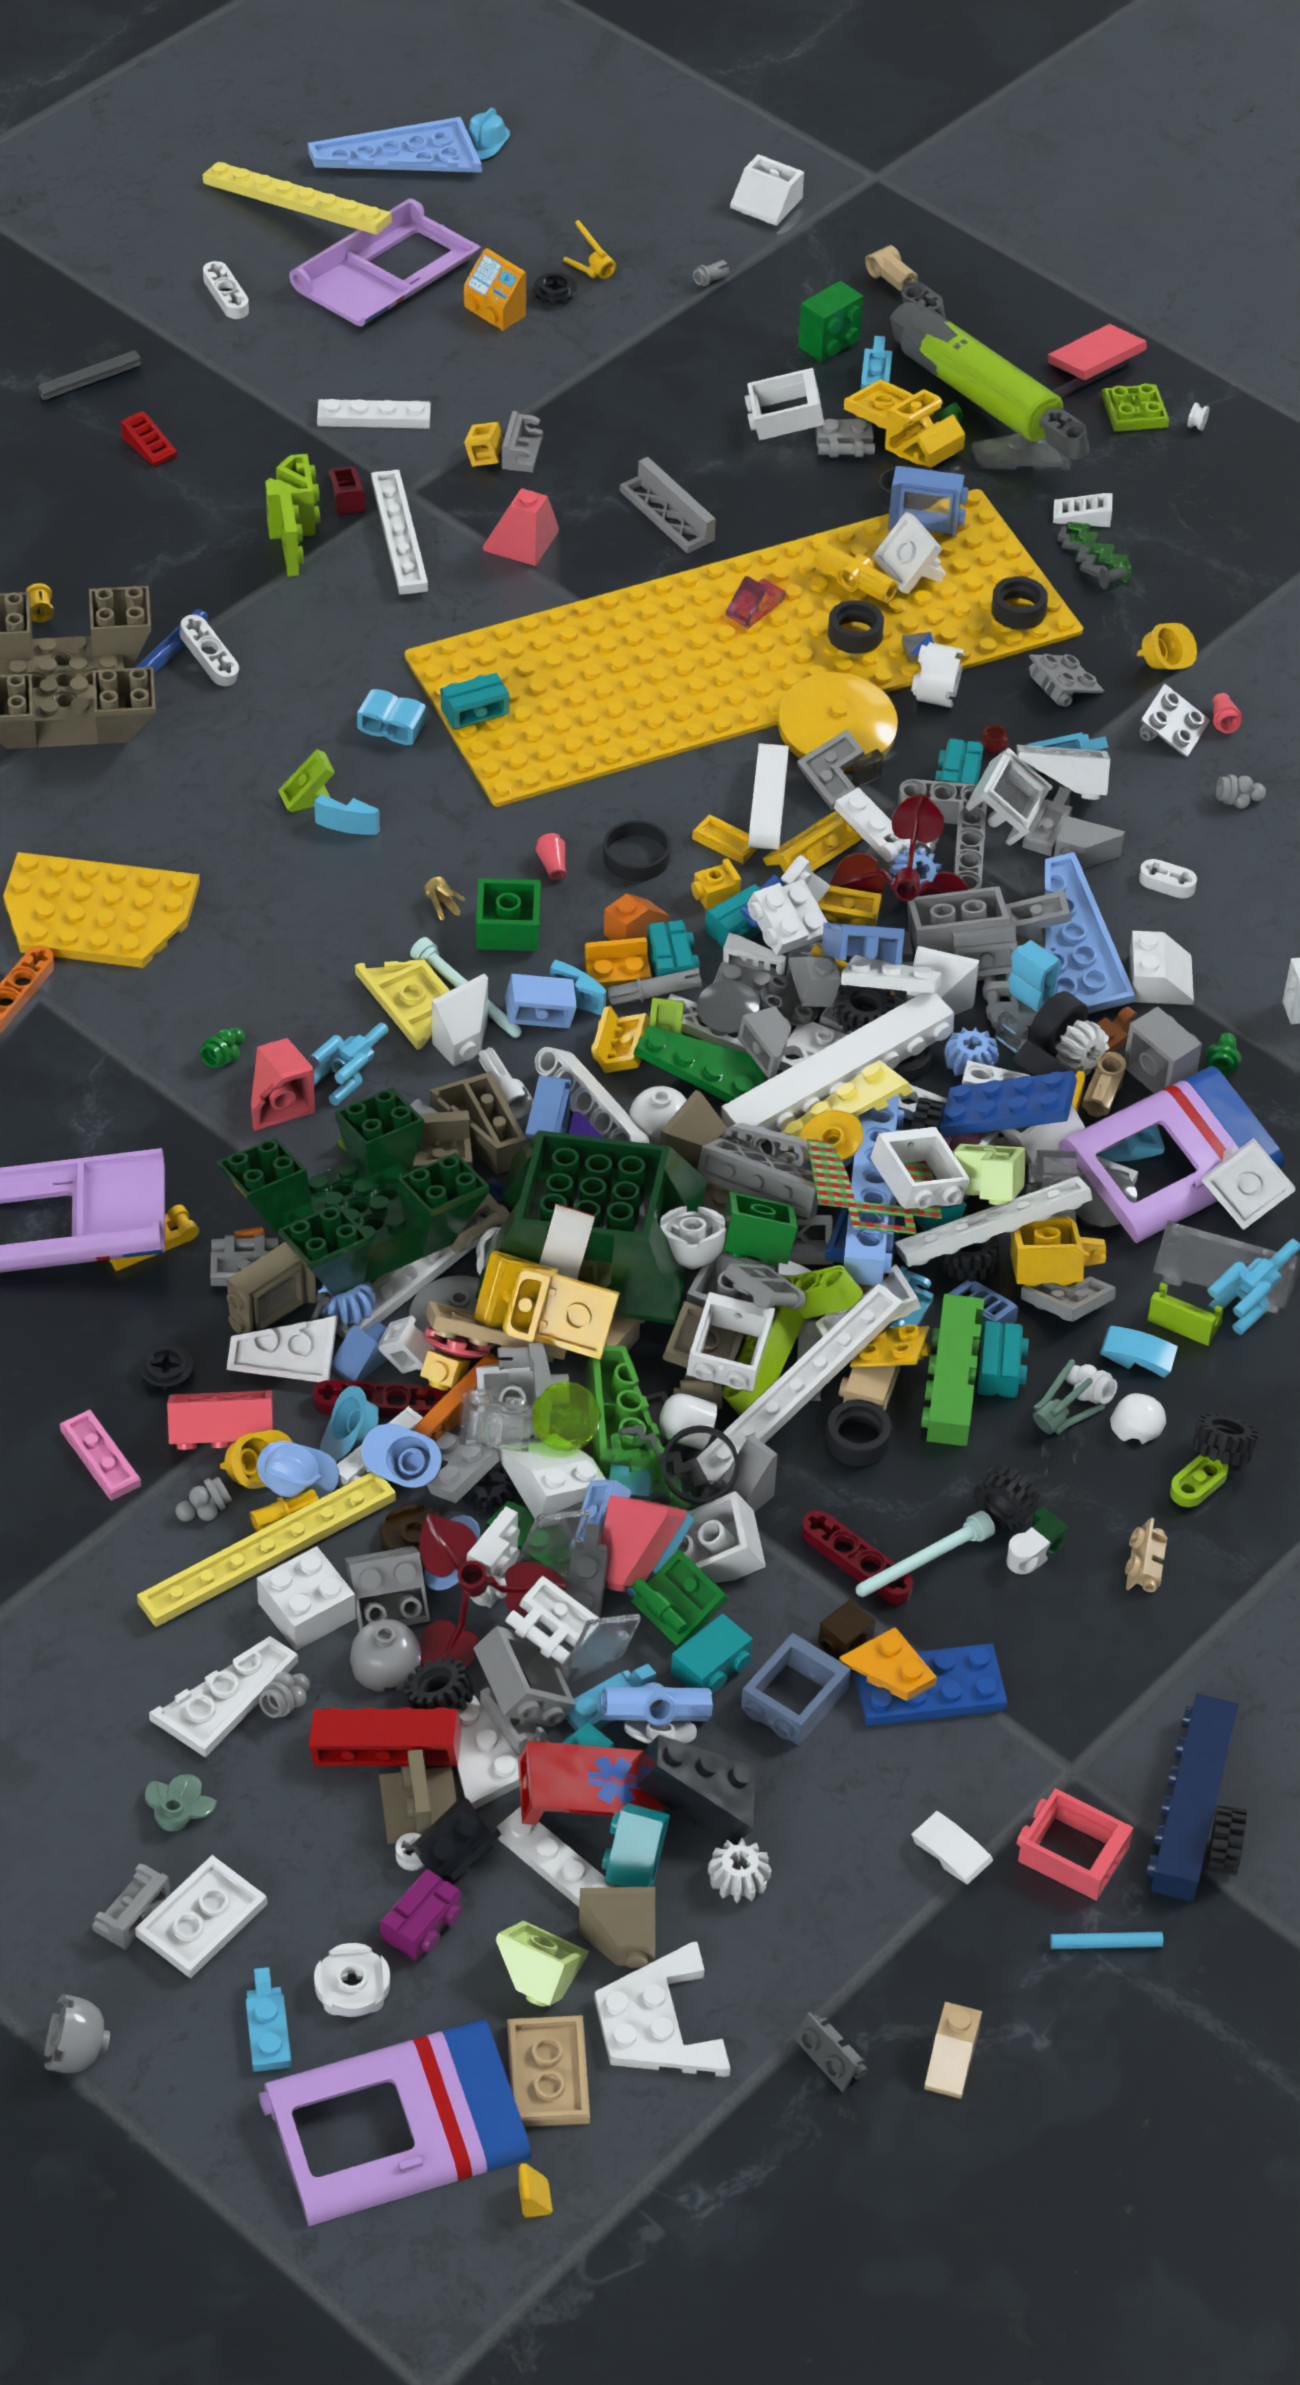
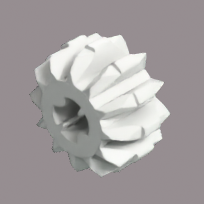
(1082, 1046)
(739, 1870)

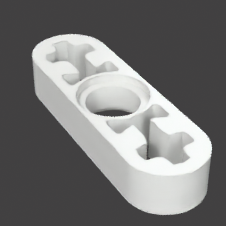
(225, 298)
(209, 662)

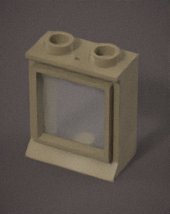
(269, 1290)

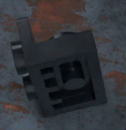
(455, 1841)

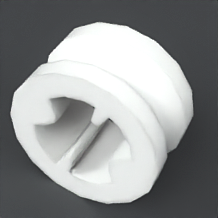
(1198, 416)
(404, 1844)

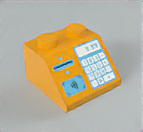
(496, 290)

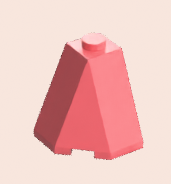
(524, 529)
(281, 1085)
(636, 1538)

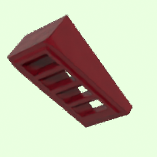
(347, 490)

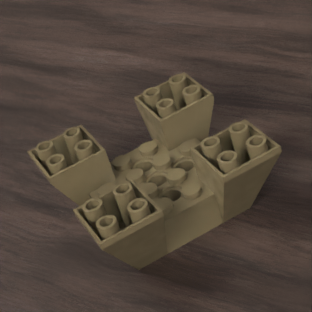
(77, 685)

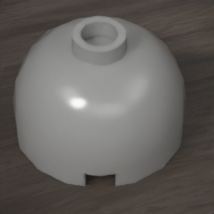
(384, 1654)
(75, 2036)

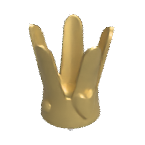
(438, 892)

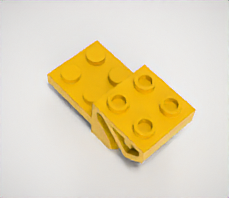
(908, 422)
(545, 1306)

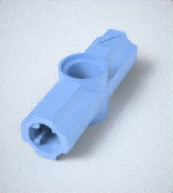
(635, 1704)

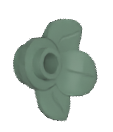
(178, 1802)

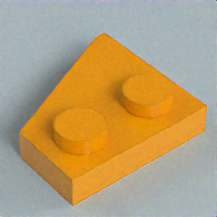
(891, 1665)

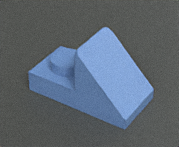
(359, 1353)

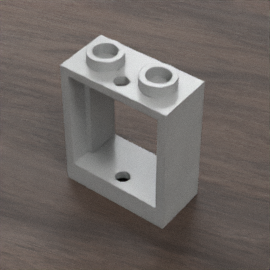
(503, 1659)

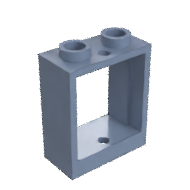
(809, 1662)

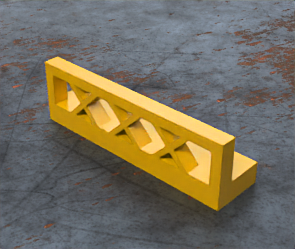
(816, 843)

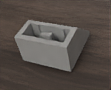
(388, 1586)

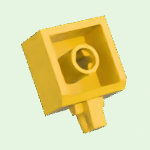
(1053, 1252)

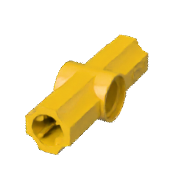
(855, 573)

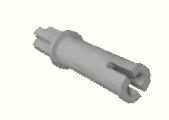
(654, 986)

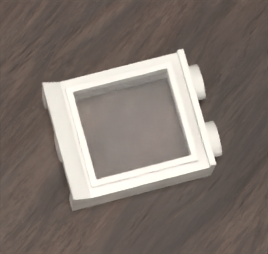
(1013, 793)

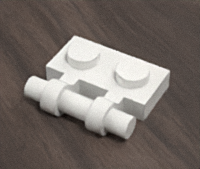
(555, 1610)

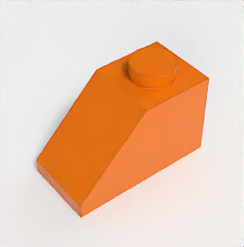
(630, 917)

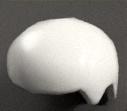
(1138, 1418)

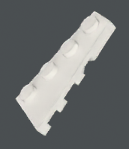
(220, 1703)

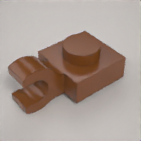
(1118, 1028)

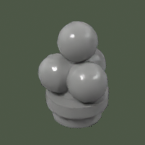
(1239, 790)
(204, 1501)
(284, 1694)

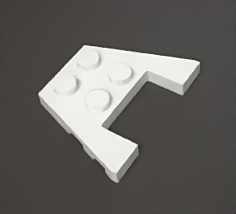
(642, 2021)

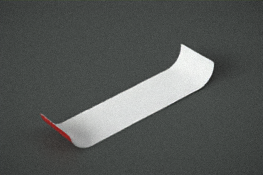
(567, 1240)

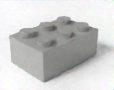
(938, 915)

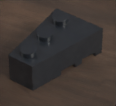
(702, 1784)

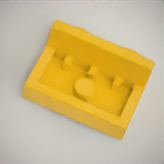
(850, 906)
(617, 1040)

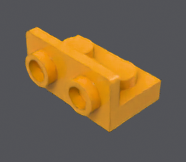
(617, 961)

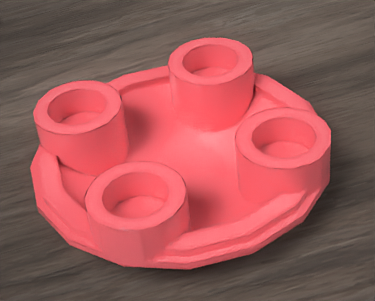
(456, 1347)

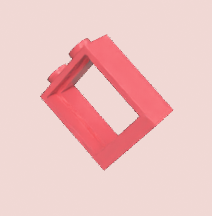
(1086, 1819)

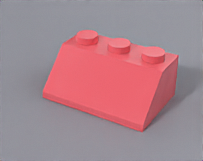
(217, 1417)

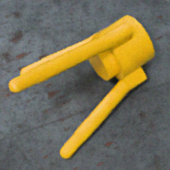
(600, 262)

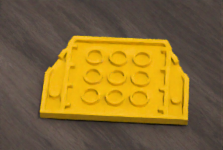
(97, 908)

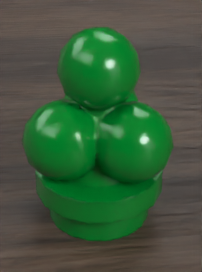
(222, 1048)
(1224, 1054)

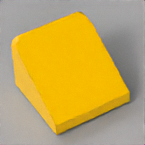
(533, 2192)

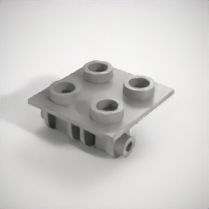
(1062, 677)
(1173, 721)

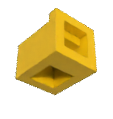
(484, 443)
(716, 884)
(443, 1369)

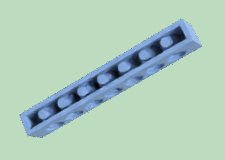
(866, 1248)

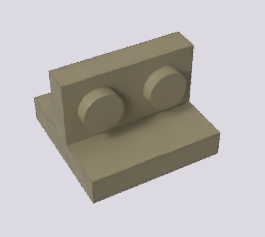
(442, 1136)
(719, 1342)
(415, 1797)

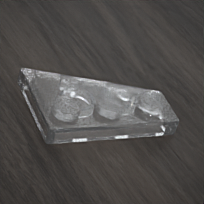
(1016, 451)

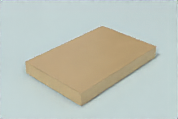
(549, 2070)

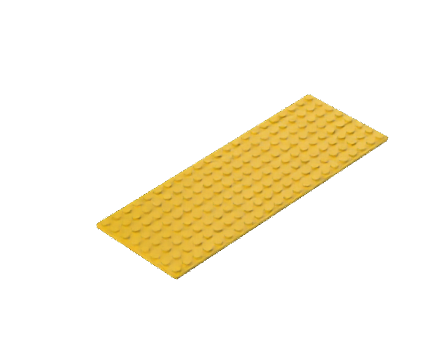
(671, 673)

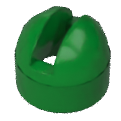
(954, 409)

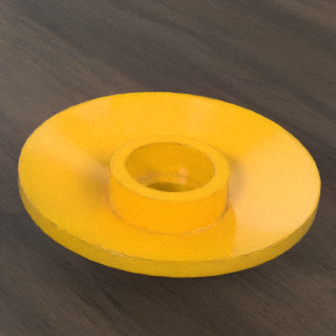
(838, 1128)

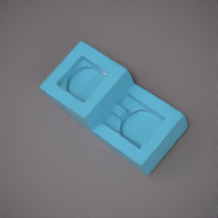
(350, 818)
(588, 992)
(1140, 1146)
(1133, 1346)

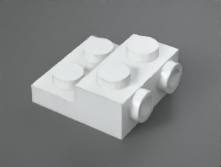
(787, 916)
(497, 1552)

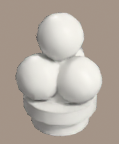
(1102, 1388)

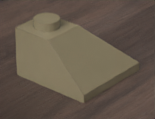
(692, 1128)
(620, 1923)

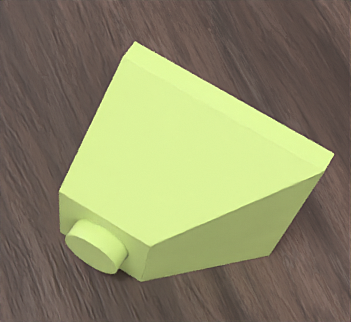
(539, 1962)

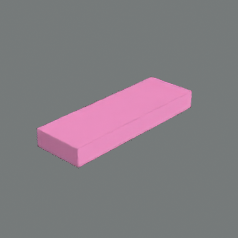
(100, 1455)

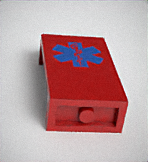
(578, 1780)

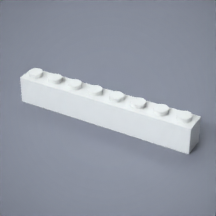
(888, 1039)

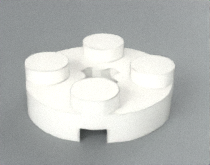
(357, 1999)

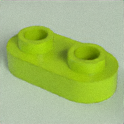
(1197, 1482)

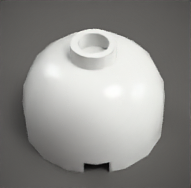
(654, 1109)
(694, 1236)

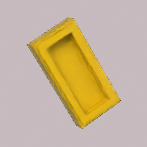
(723, 839)

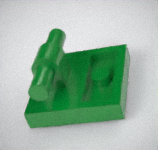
(679, 1598)

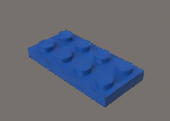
(1008, 1104)
(964, 1685)

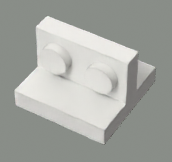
(909, 554)
(1248, 1183)

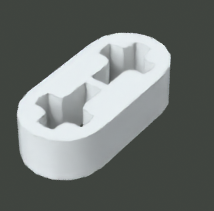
(1167, 878)

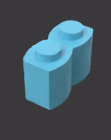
(391, 717)
(1033, 975)

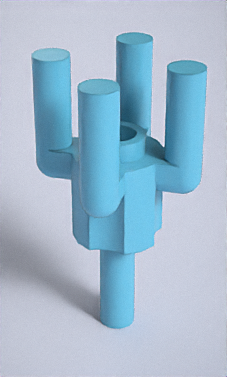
(345, 1060)
(1250, 1285)

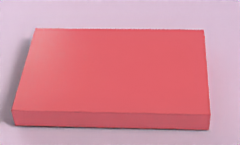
(1097, 352)

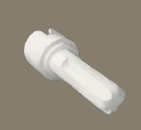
(512, 1089)

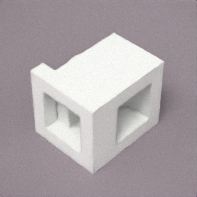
(404, 1345)

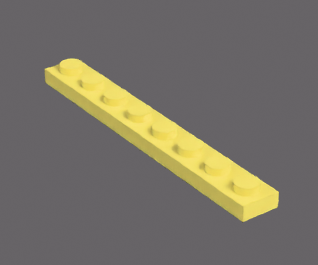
(297, 198)
(265, 1548)

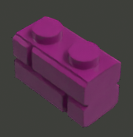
(421, 1915)

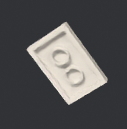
(201, 1916)

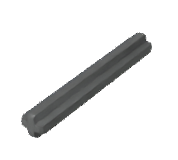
(89, 375)

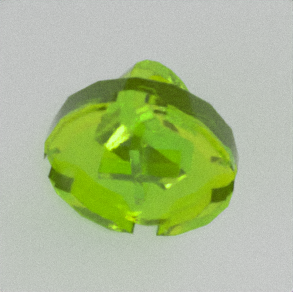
(566, 1416)

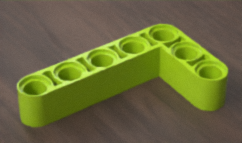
(826, 1293)

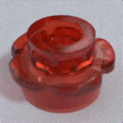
(995, 738)

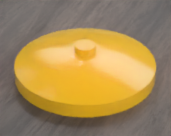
(830, 704)

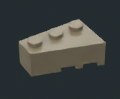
(493, 1127)

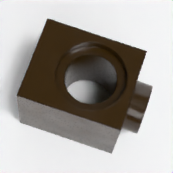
(845, 1630)

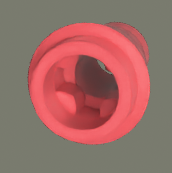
(1226, 715)
(552, 855)

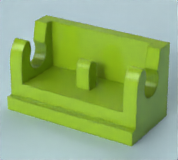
(1183, 1317)

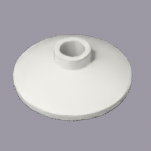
(646, 1732)

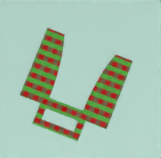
(835, 1190)

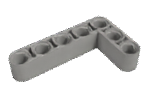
(970, 832)

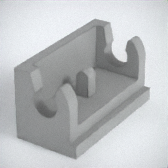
(521, 443)
(514, 1730)
(132, 1906)

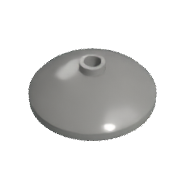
(446, 1291)

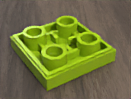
(1135, 407)

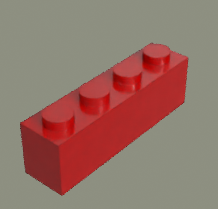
(384, 1736)

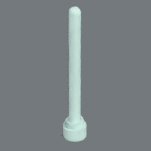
(427, 950)
(976, 1528)

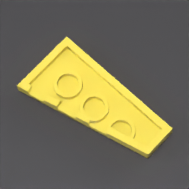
(865, 1091)

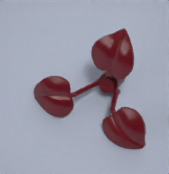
(915, 820)
(444, 1549)

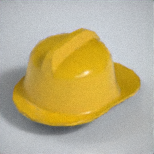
(1169, 647)
(243, 1456)

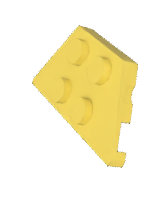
(405, 994)

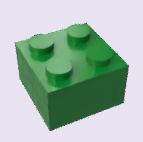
(830, 321)
(508, 914)
(759, 1228)

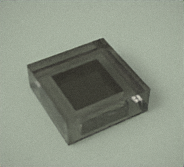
(867, 768)

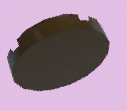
(404, 1527)

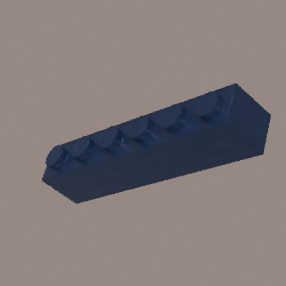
(1194, 1797)

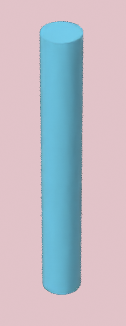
(1106, 1940)

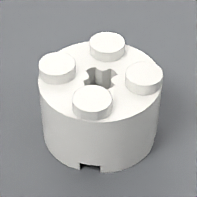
(938, 674)

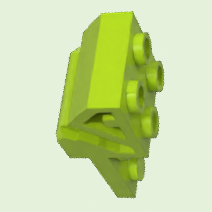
(292, 507)

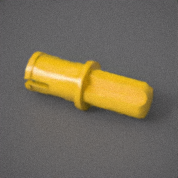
(281, 1508)

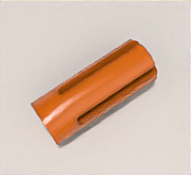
(249, 1233)

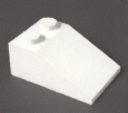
(1076, 769)
(549, 1477)
(724, 1539)

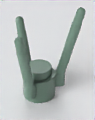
(1052, 1414)

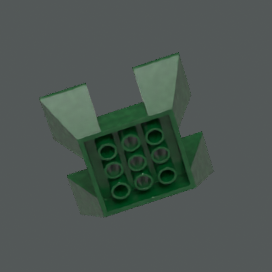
(627, 1192)
(366, 1211)

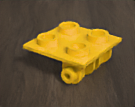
(895, 1347)

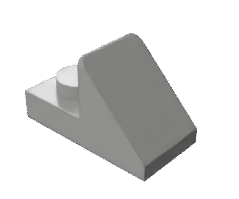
(1038, 913)

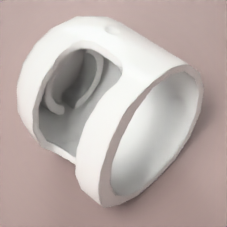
(686, 1411)

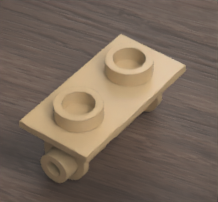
(1146, 1545)

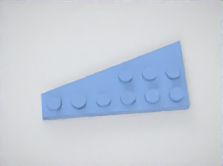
(421, 147)
(1084, 946)

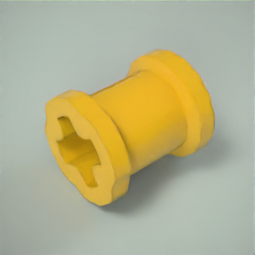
(46, 608)

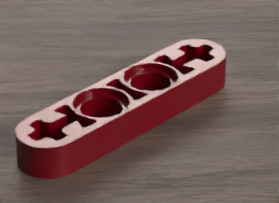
(379, 1394)
(852, 1560)

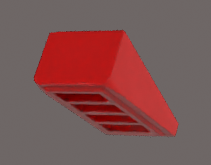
(140, 432)

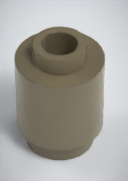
(702, 1389)

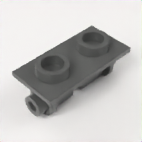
(823, 2046)

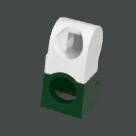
(1037, 1544)

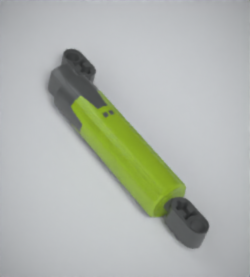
(983, 374)

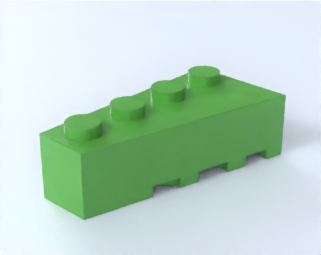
(953, 1370)
(621, 1405)

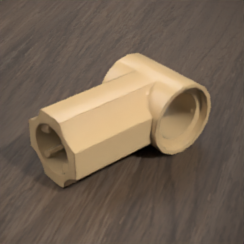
(888, 264)
(1104, 1084)

